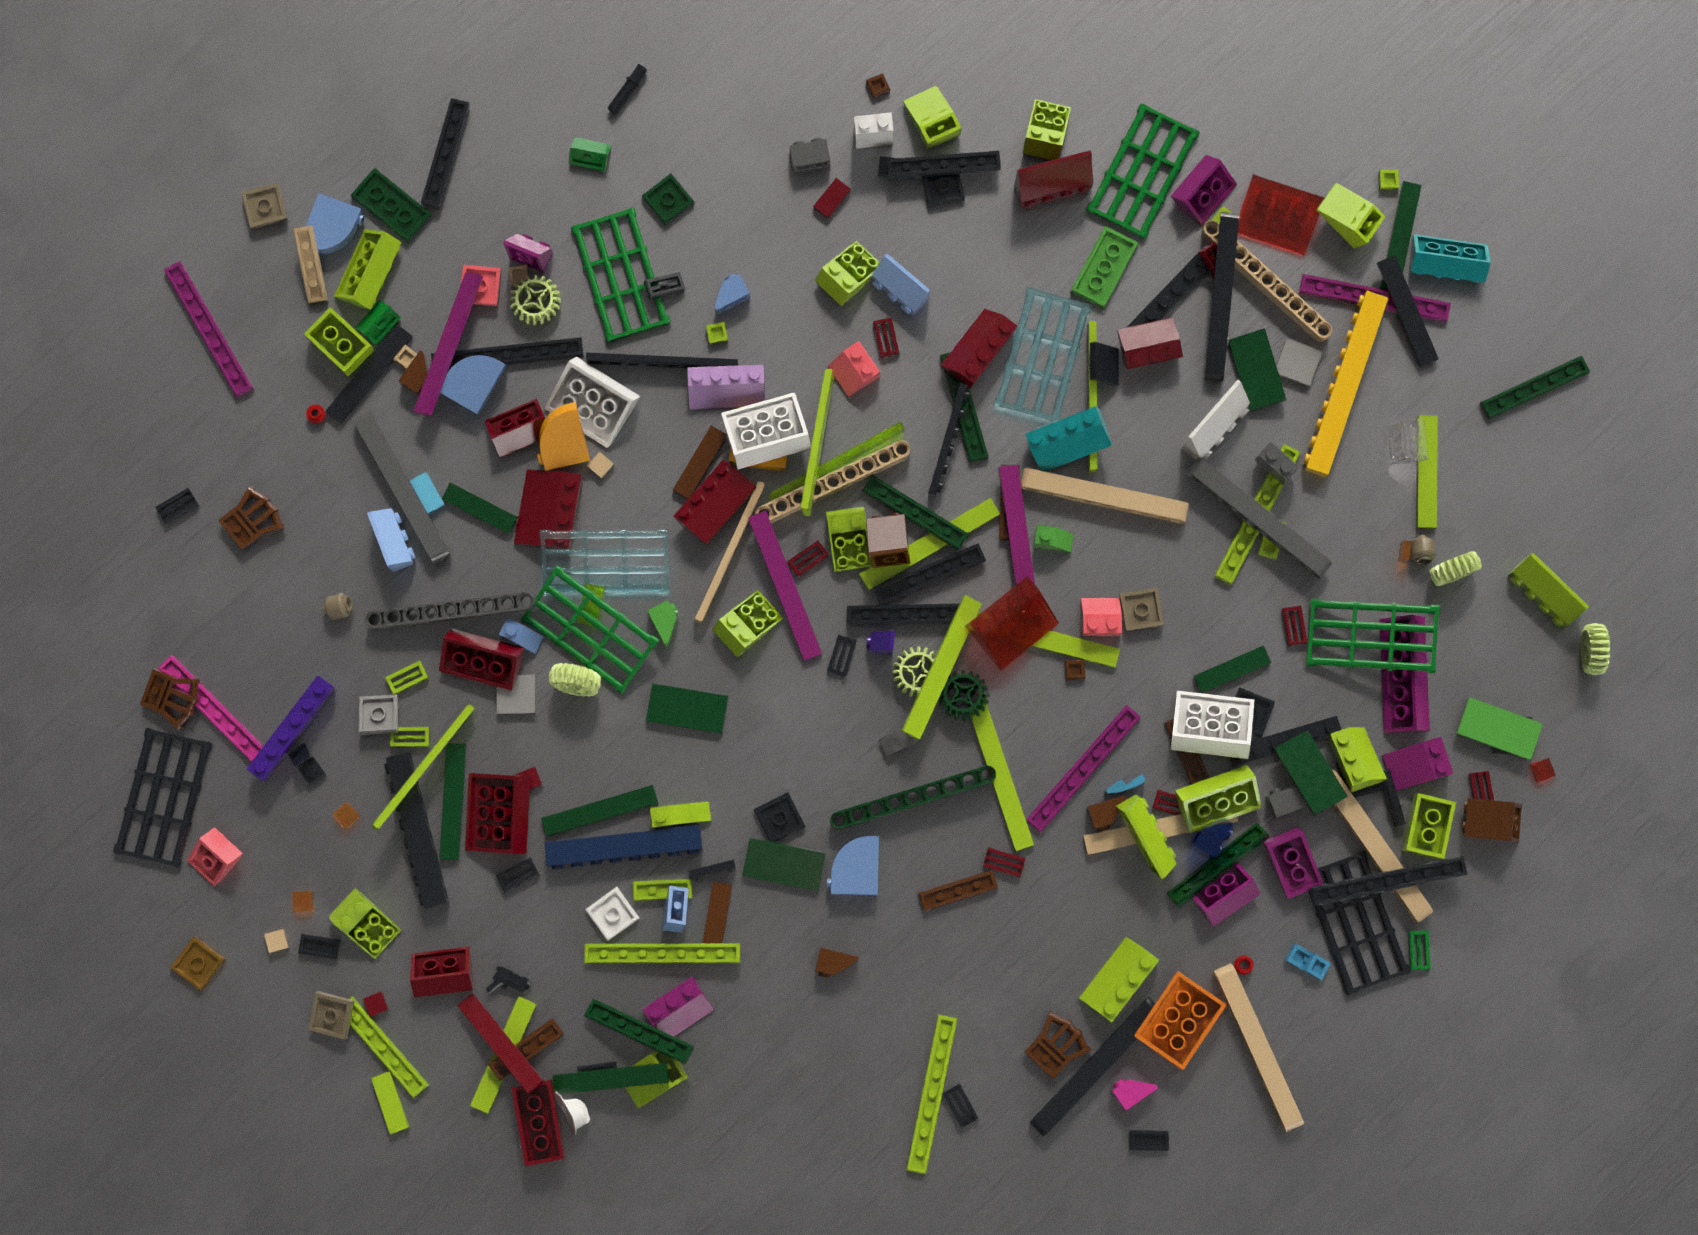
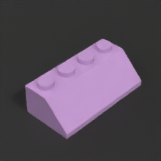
(725, 386)

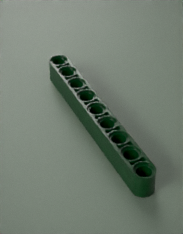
(903, 797)

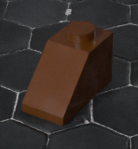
(415, 374)
(1104, 813)
(833, 962)

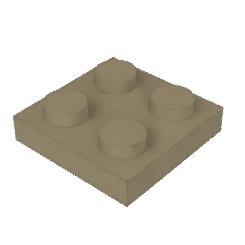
(264, 205)
(1141, 609)
(331, 1015)

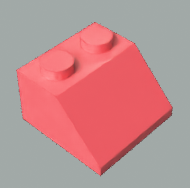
(854, 369)
(1101, 617)
(214, 856)

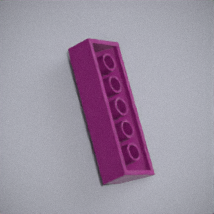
(1405, 690)

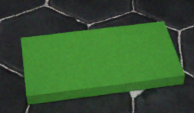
(1104, 267)
(1499, 728)

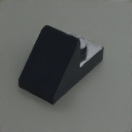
(306, 764)

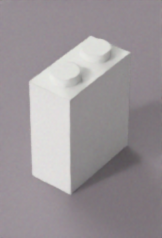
(873, 130)

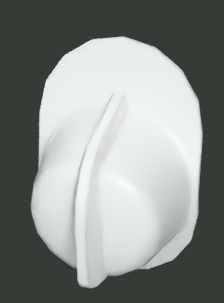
(574, 1111)

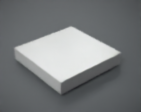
(612, 914)

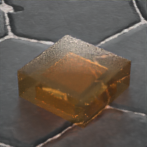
(1404, 552)
(346, 815)
(303, 901)

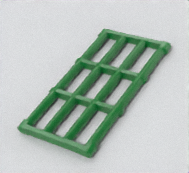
(1143, 190)
(606, 260)
(1392, 627)
(610, 633)

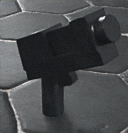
(506, 977)

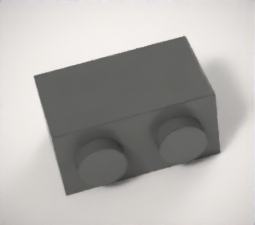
(809, 155)
(1276, 463)
(1285, 801)

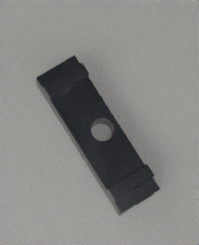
(727, 865)

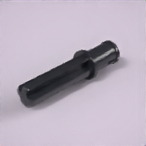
(627, 89)
(1392, 799)

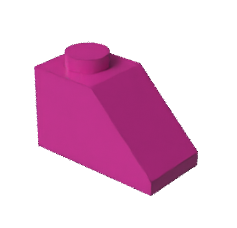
(1131, 1092)

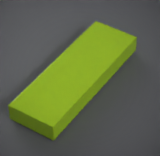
(658, 889)
(390, 1102)

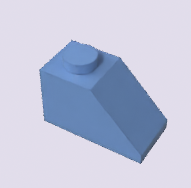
(731, 293)
(521, 635)
(675, 909)

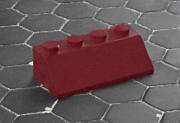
(978, 347)
(714, 502)
(480, 659)

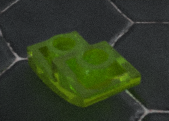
(592, 608)

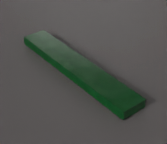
(1403, 224)
(1534, 387)
(969, 424)
(915, 512)
(452, 801)
(599, 810)
(1218, 866)
(639, 1031)
(611, 1078)

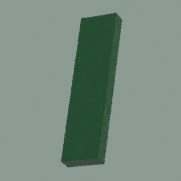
(479, 508)
(1232, 669)

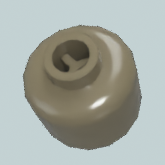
(1422, 550)
(338, 606)

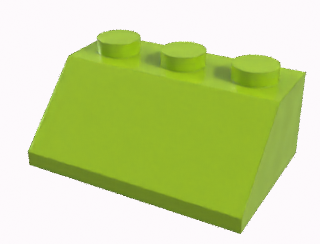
(1356, 758)

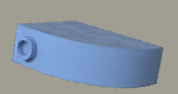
(334, 223)
(473, 381)
(856, 868)

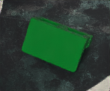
(589, 154)
(378, 322)

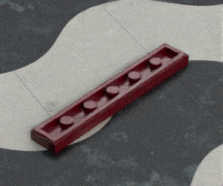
(500, 1043)

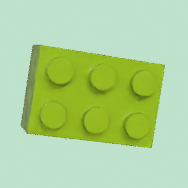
(339, 342)
(1428, 826)

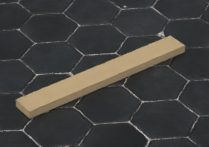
(729, 552)
(1122, 837)

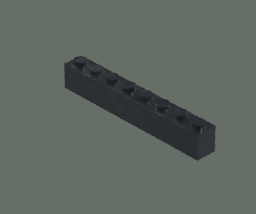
(417, 832)

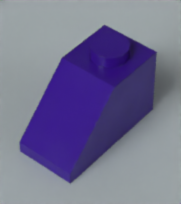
(881, 642)

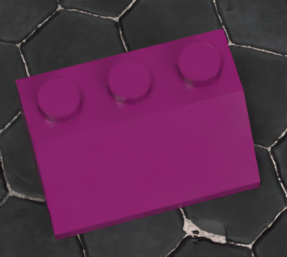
(1204, 189)
(1226, 895)
(678, 1008)

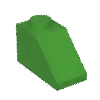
(1053, 539)
(664, 620)

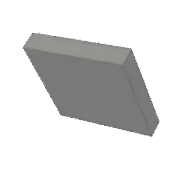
(1298, 362)
(519, 700)
(378, 714)

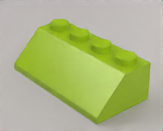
(368, 268)
(1548, 591)
(1218, 798)
(1146, 835)
(1118, 979)

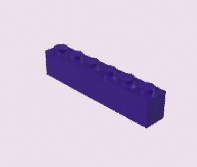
(291, 729)

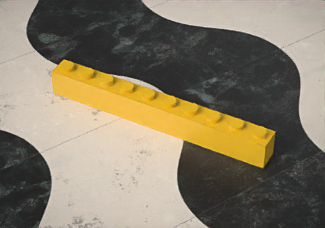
(1346, 383)

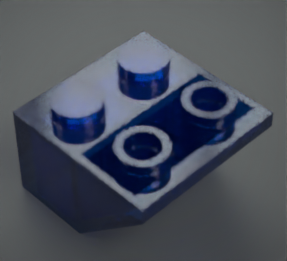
(1209, 840)

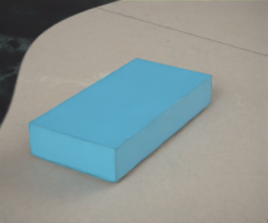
(427, 493)

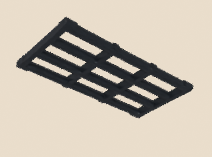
(148, 813)
(1371, 937)

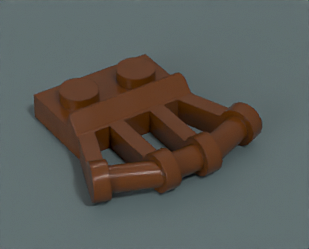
(240, 526)
(158, 695)
(1047, 1055)

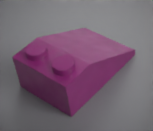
(528, 252)
(1418, 763)
(1293, 862)

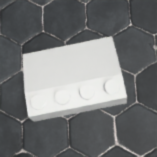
(599, 400)
(1217, 422)
(766, 430)
(1212, 724)

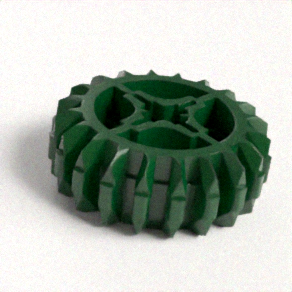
(969, 690)

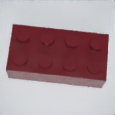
(539, 1124)

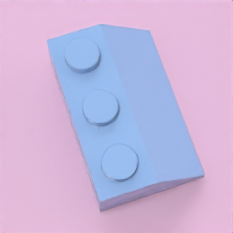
(900, 285)
(391, 539)

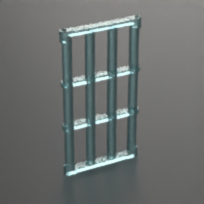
(1047, 373)
(585, 552)

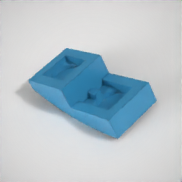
(1121, 787)
(1307, 961)

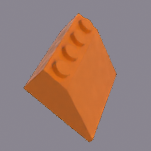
(1180, 1020)

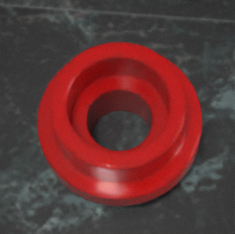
(317, 419)
(1247, 960)

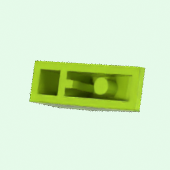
(680, 814)

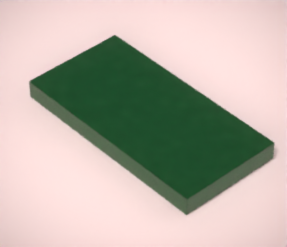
(391, 205)
(1257, 369)
(687, 708)
(1310, 773)
(784, 864)

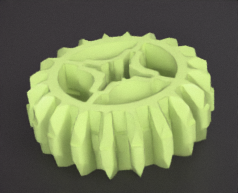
(529, 303)
(1455, 568)
(1595, 649)
(909, 669)
(574, 679)

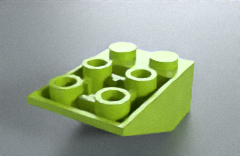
(933, 117)
(1046, 130)
(1350, 215)
(847, 273)
(848, 538)
(747, 623)
(364, 923)
(643, 1094)

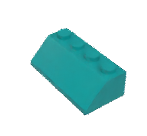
(1449, 258)
(1069, 439)

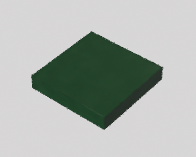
(668, 199)

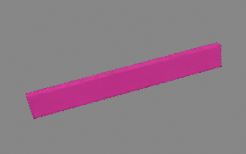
(215, 711)

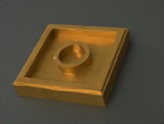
(197, 963)

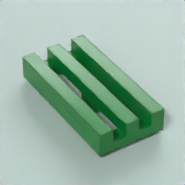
(1419, 955)

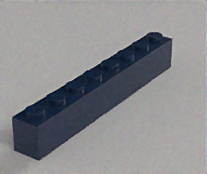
(622, 846)

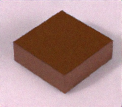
(878, 85)
(1075, 669)

